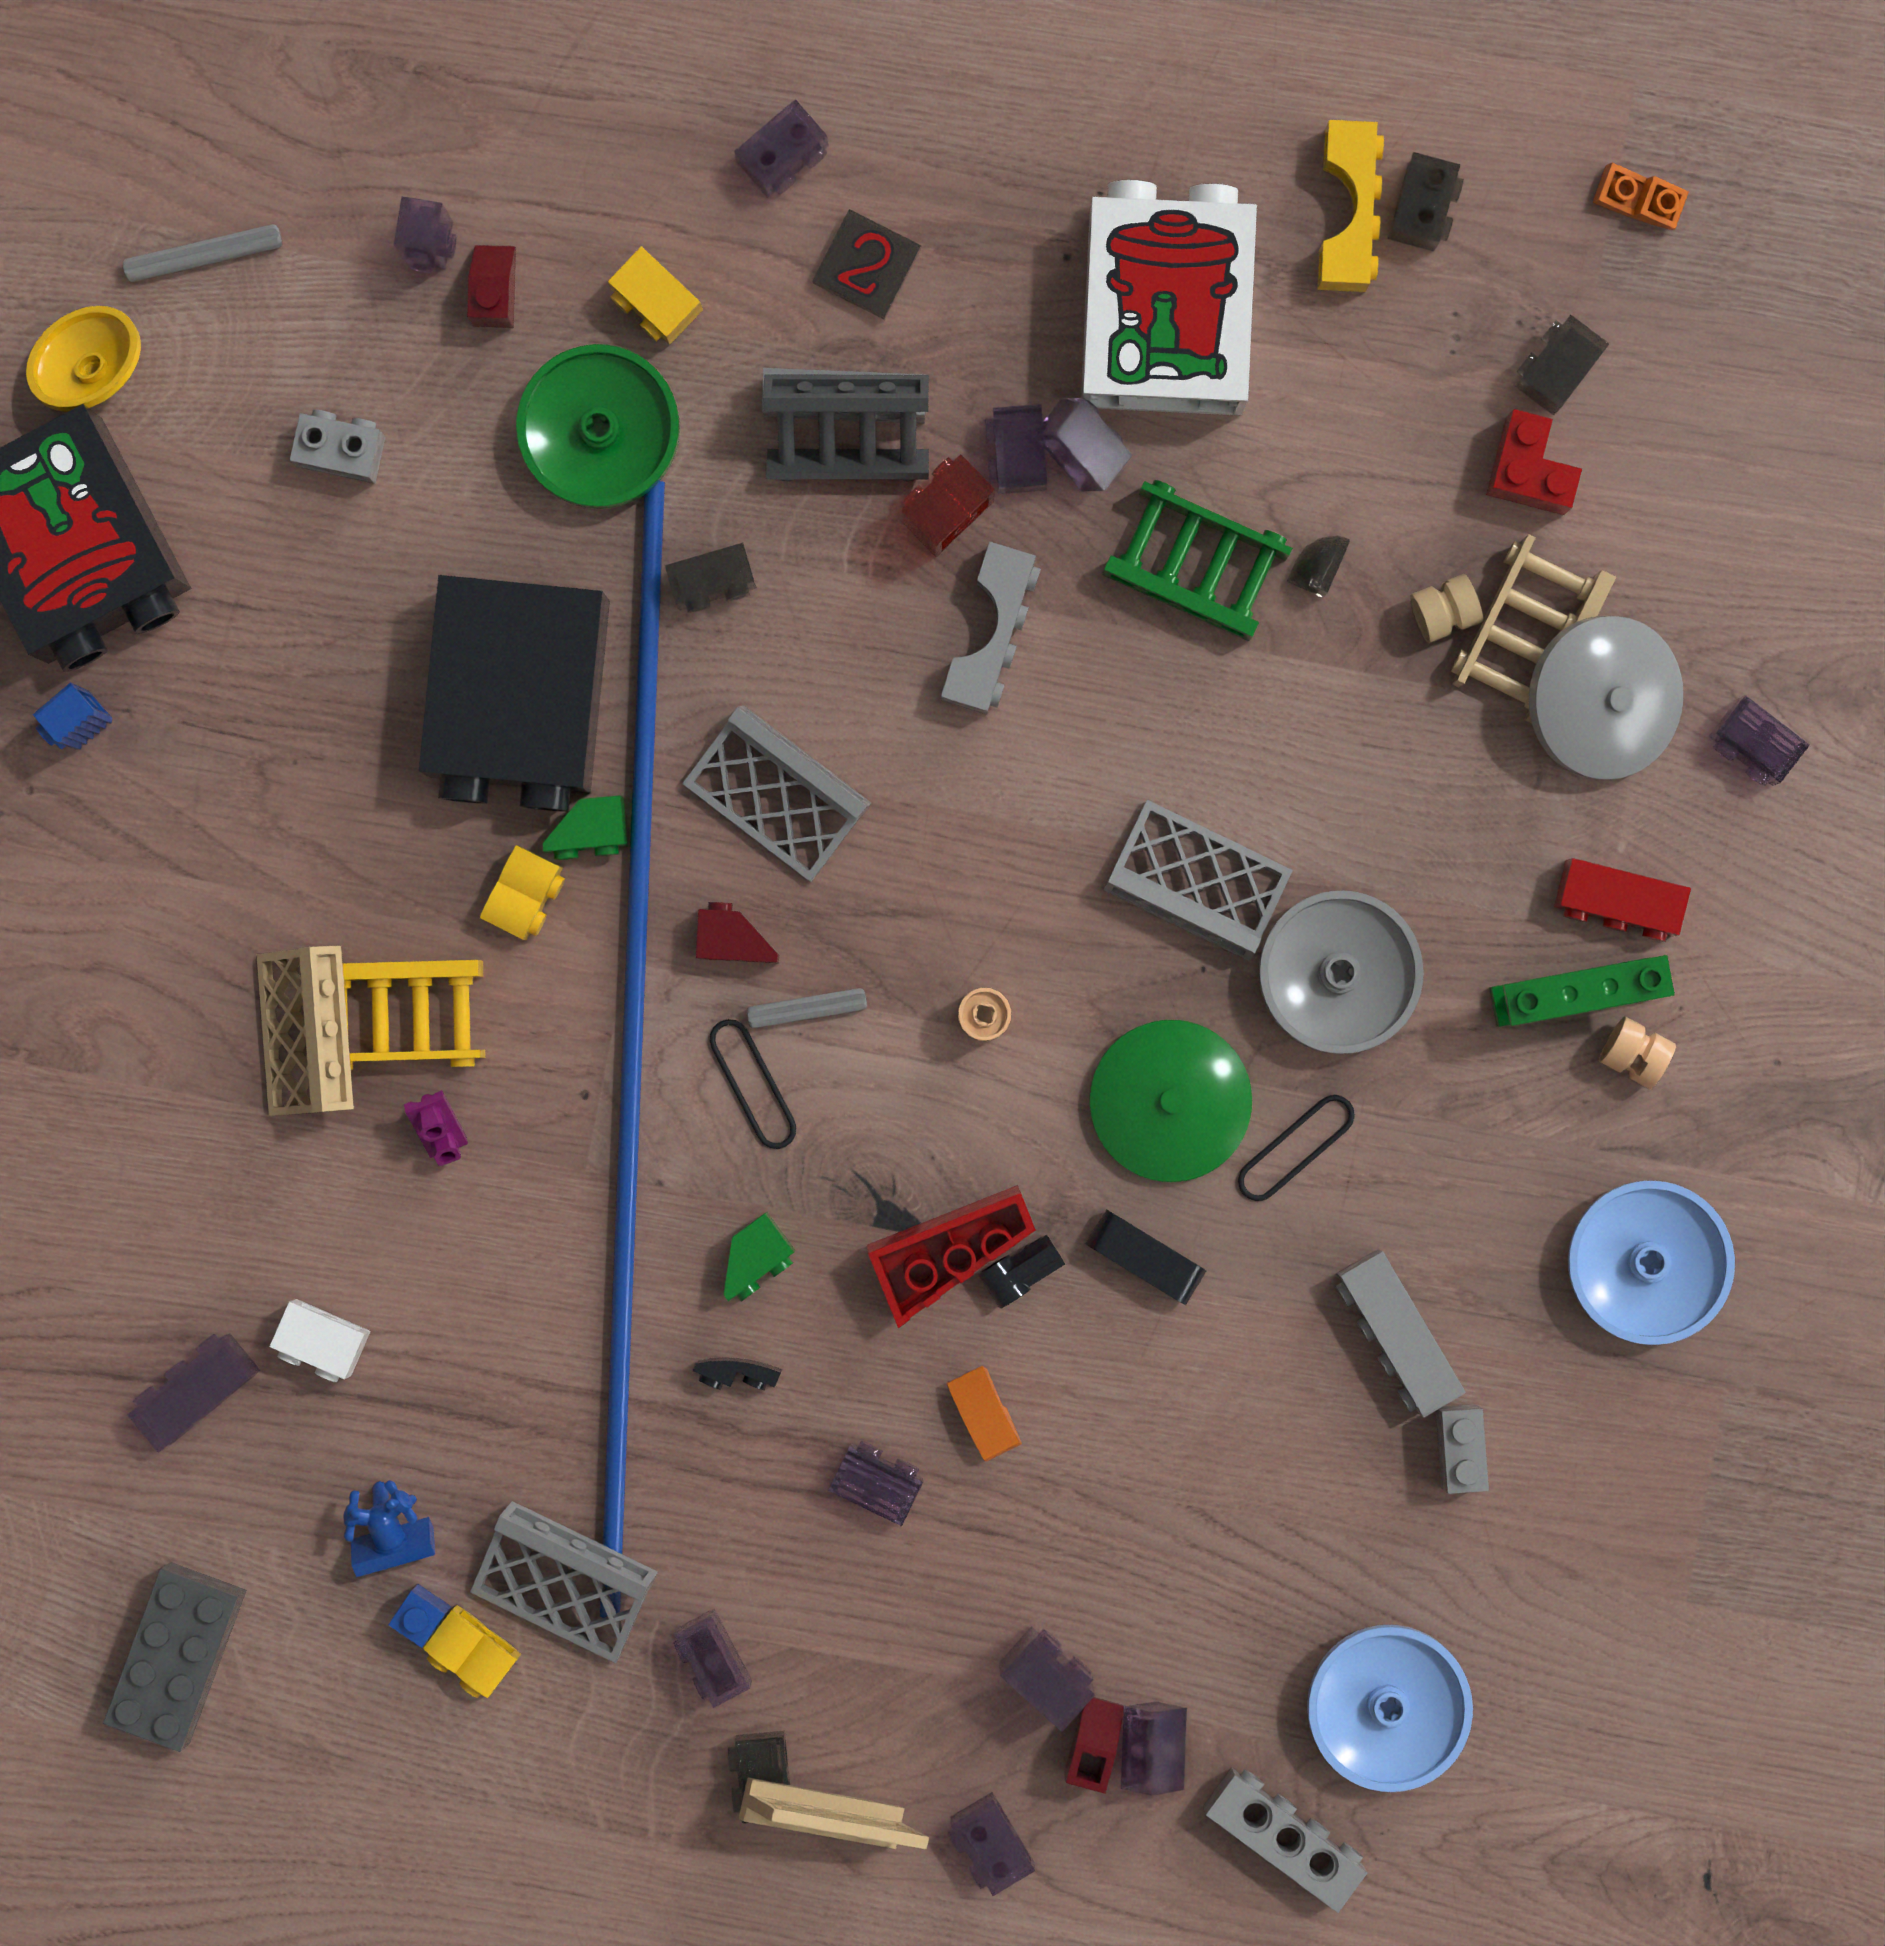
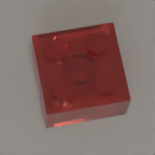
(947, 504)

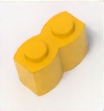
(522, 893)
(470, 1652)

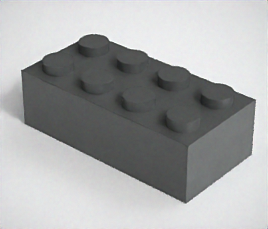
(174, 1656)

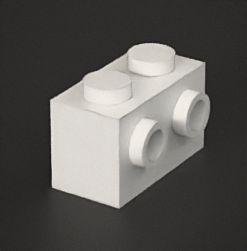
(319, 1340)

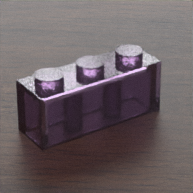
(192, 1391)

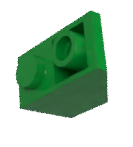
(590, 825)
(753, 1253)

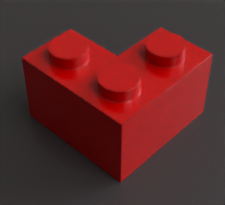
(1522, 472)

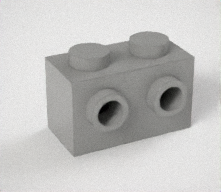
(338, 446)

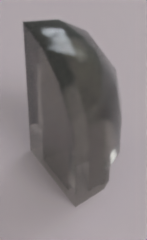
(1319, 564)

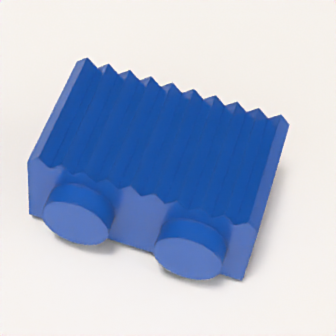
(71, 717)

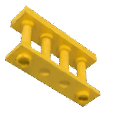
(419, 976)

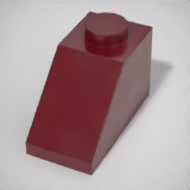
(492, 286)
(730, 936)

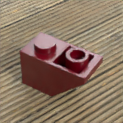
(1094, 1745)

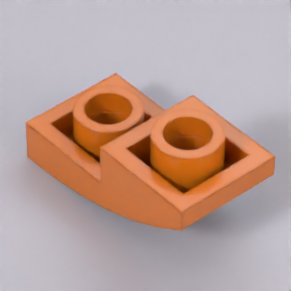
(1640, 197)
(984, 1413)

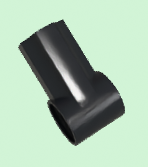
(1014, 1275)

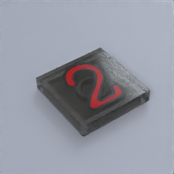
(867, 264)

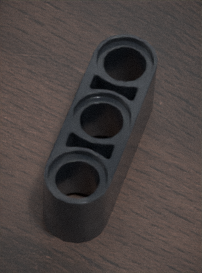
(1146, 1257)

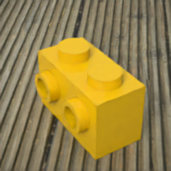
(654, 296)

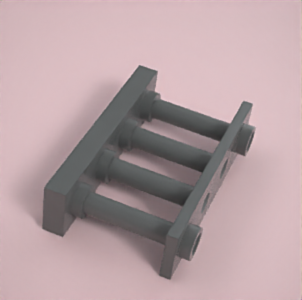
(846, 394)

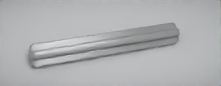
(202, 253)

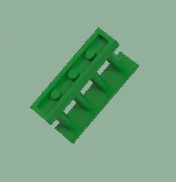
(1201, 600)
(1582, 991)

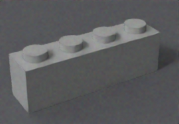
(1400, 1333)

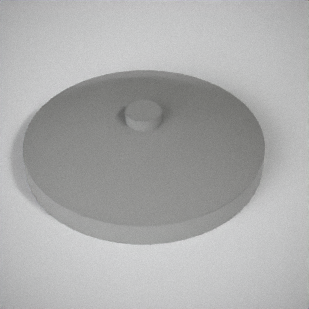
(1606, 697)
(1341, 972)

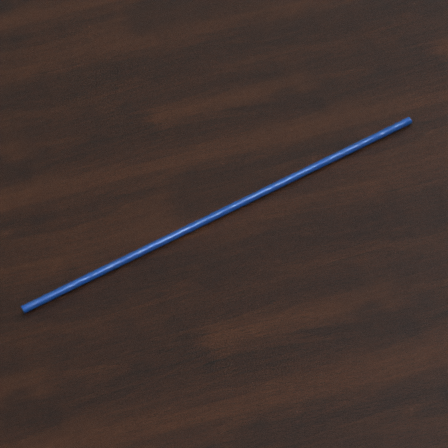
(633, 1025)

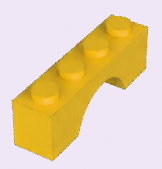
(1351, 157)

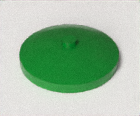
(598, 426)
(1170, 1100)

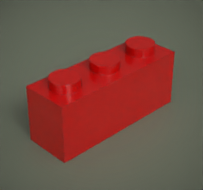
(1622, 899)

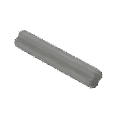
(806, 1008)

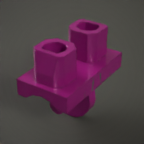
(437, 1127)

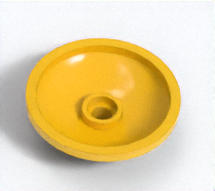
(83, 358)

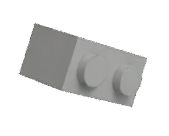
(1462, 1449)

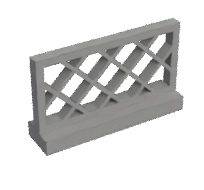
(798, 765)
(1183, 911)
(571, 1551)

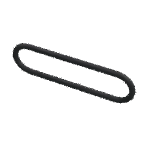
(742, 1028)
(1284, 1135)

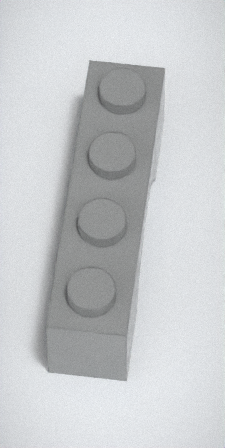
(974, 678)

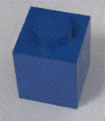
(419, 1615)

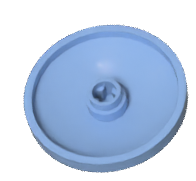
(1651, 1262)
(1389, 1708)

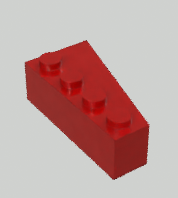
(947, 1250)

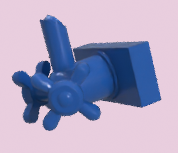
(388, 1540)

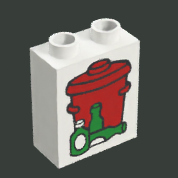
(1169, 300)

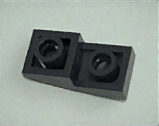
(724, 1370)

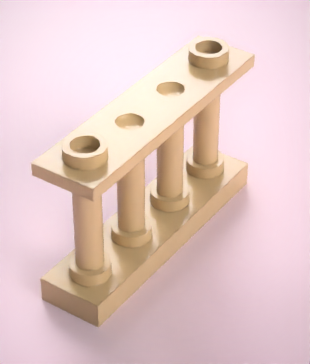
(1590, 591)

